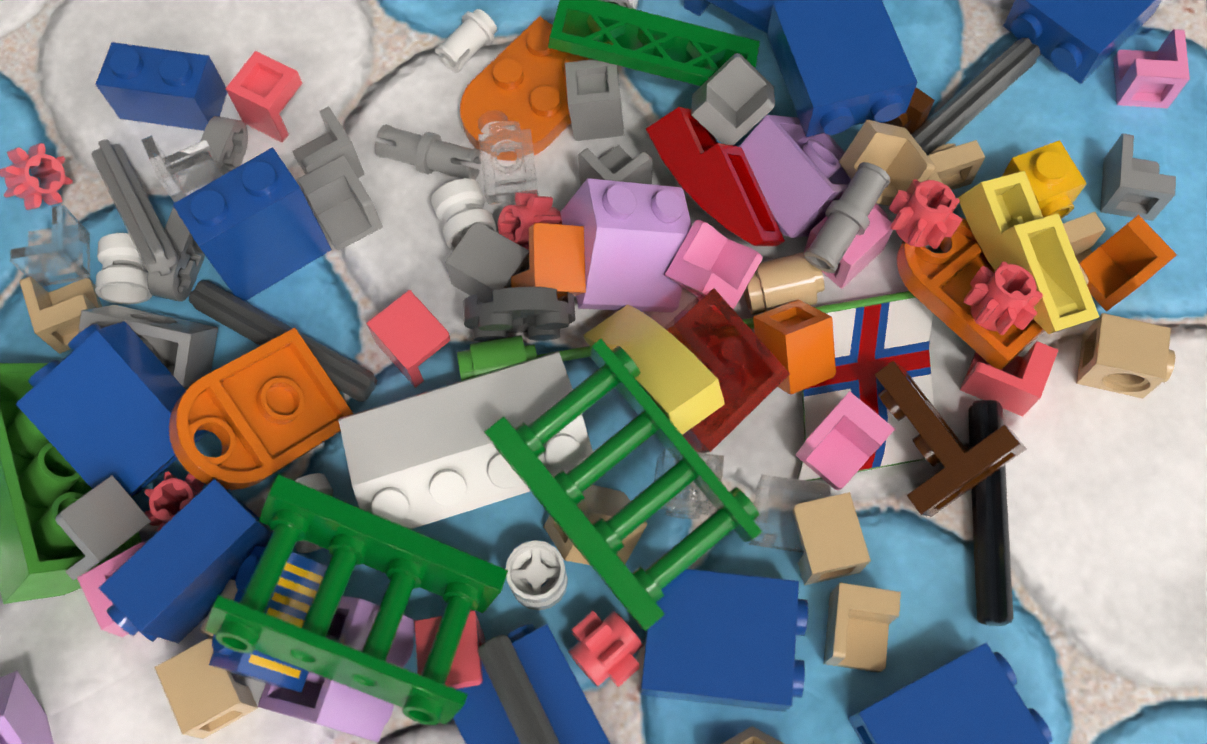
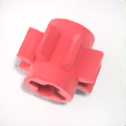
(42, 166)
(529, 209)
(925, 213)
(1003, 297)
(171, 497)
(605, 648)

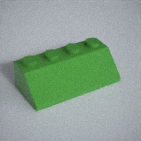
(33, 491)

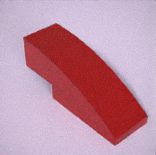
(715, 177)

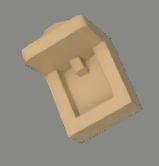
(956, 164)

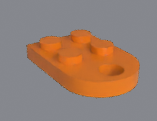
(521, 86)
(943, 283)
(262, 409)

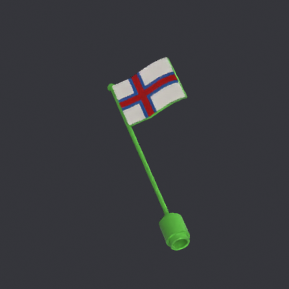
(866, 339)

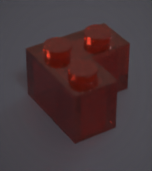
(734, 355)

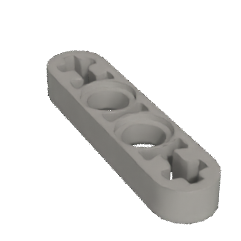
(229, 142)

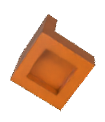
(555, 259)
(1125, 262)
(800, 341)

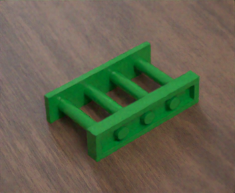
(356, 539)
(603, 539)

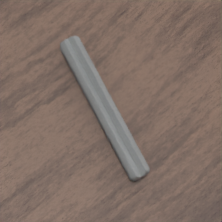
(135, 208)

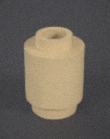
(782, 282)

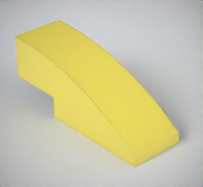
(1013, 230)
(668, 370)

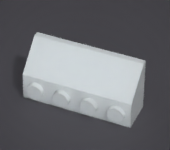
(431, 450)

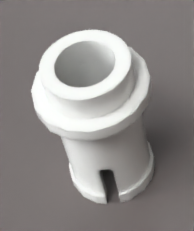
(467, 39)

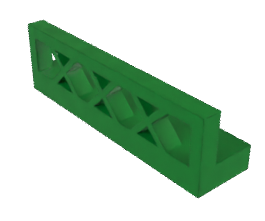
(645, 41)

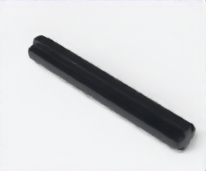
(990, 526)

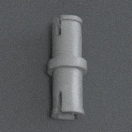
(428, 152)
(847, 217)

